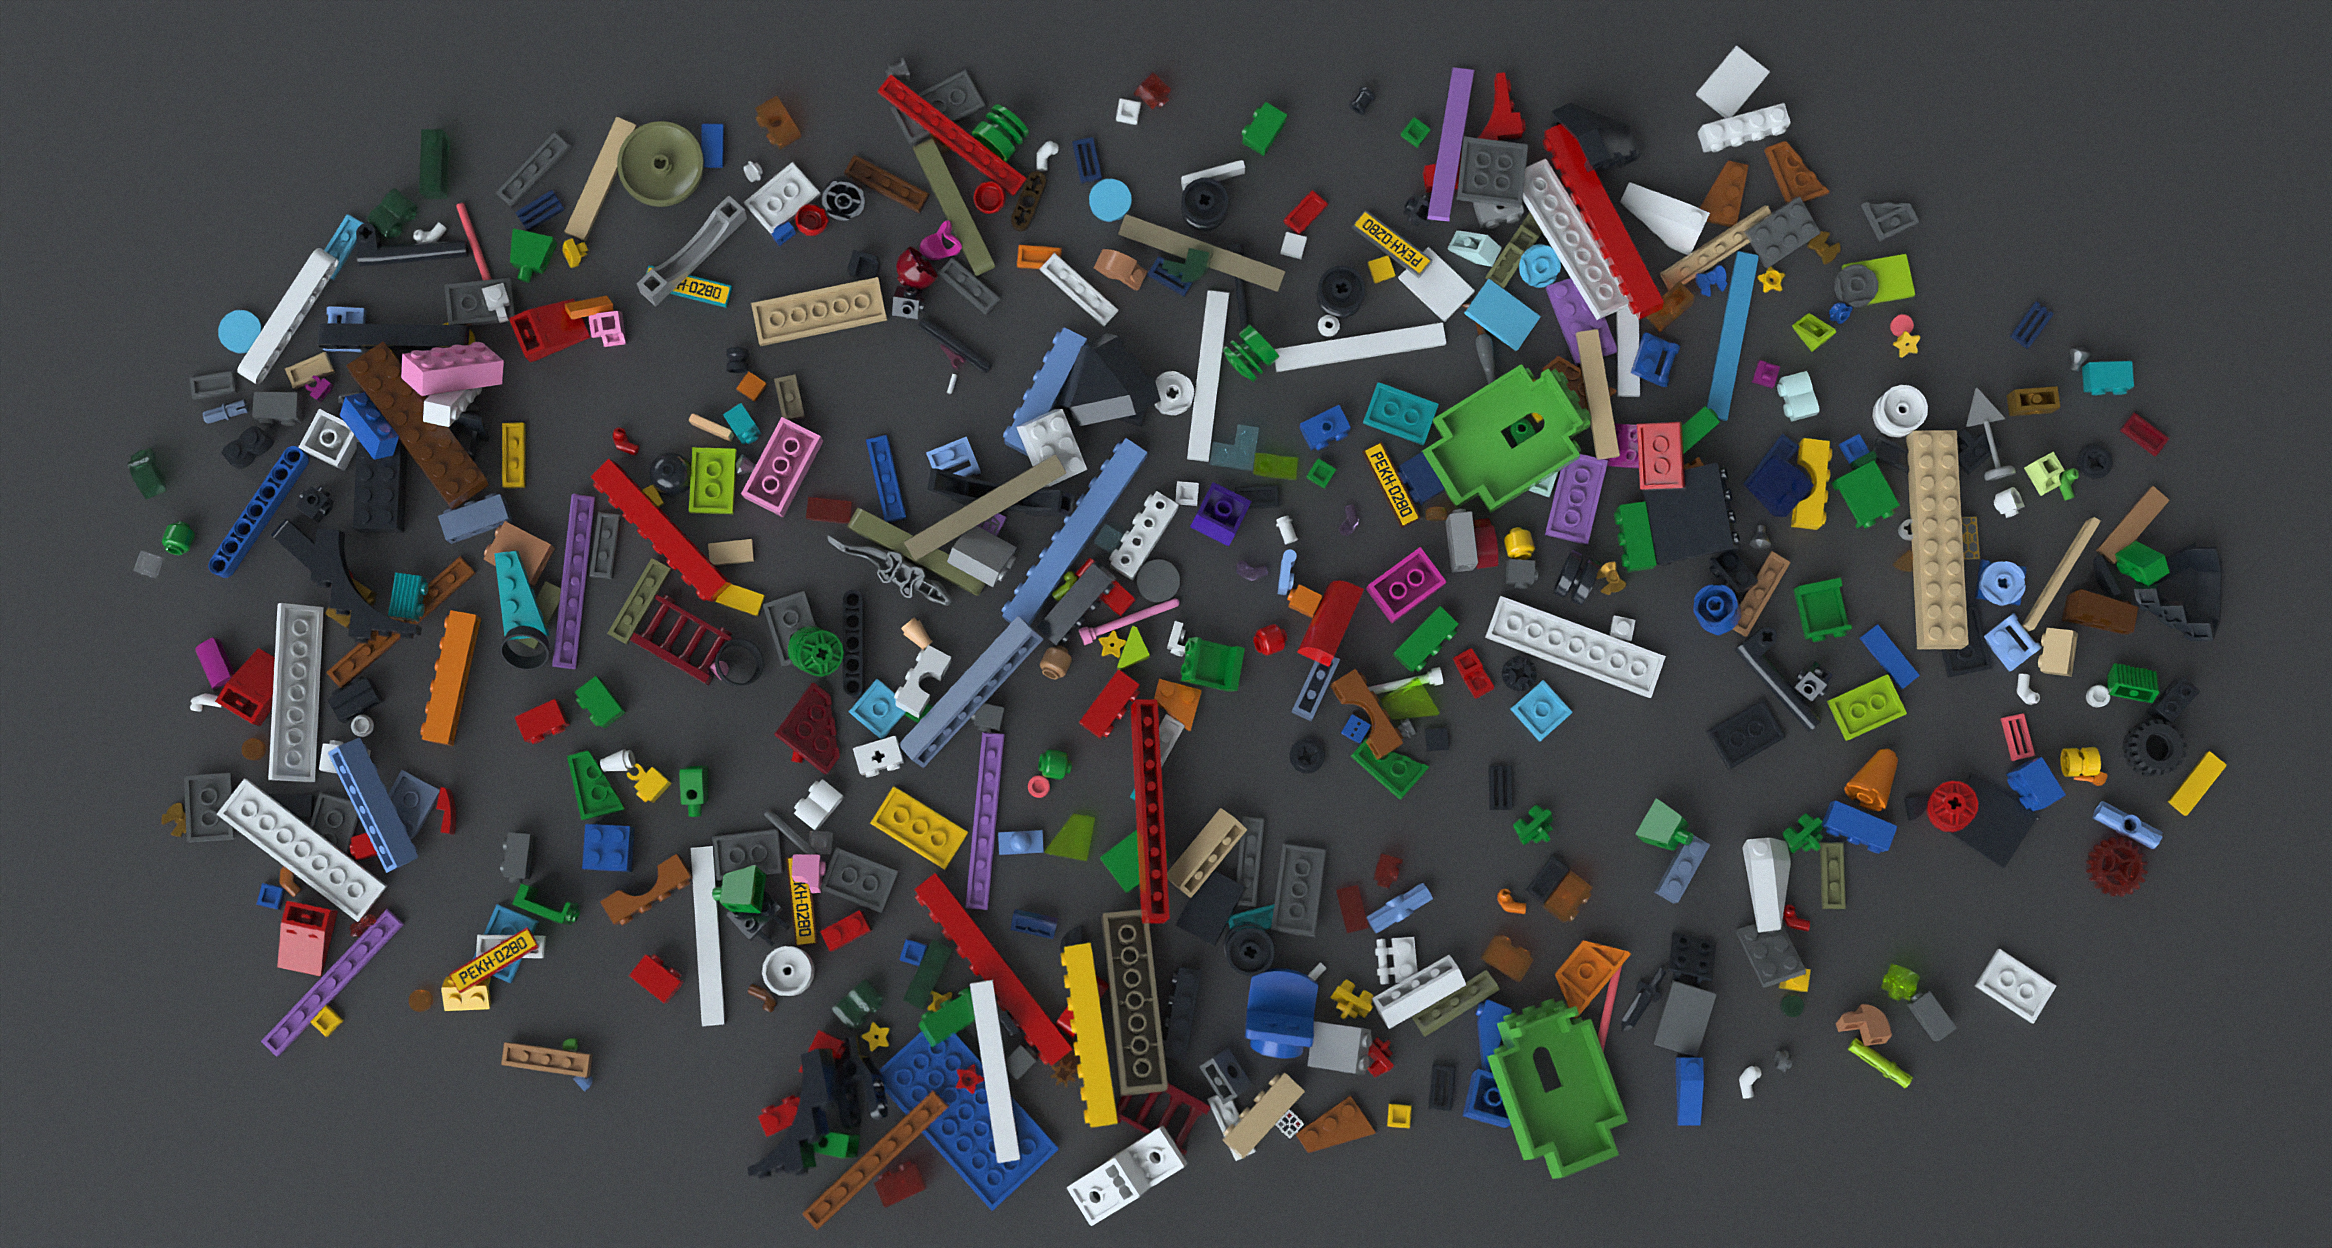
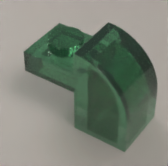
(1195, 267)
(146, 473)

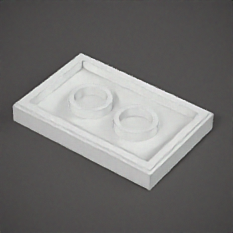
(1732, 83)
(782, 197)
(1438, 287)
(2015, 985)

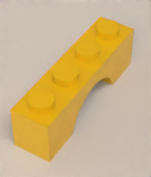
(1814, 457)

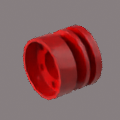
(1940, 812)

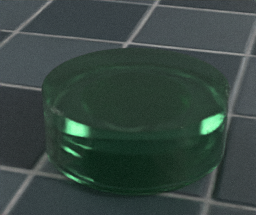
(1792, 1005)

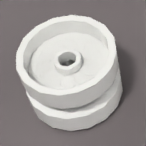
(1911, 415)
(800, 977)

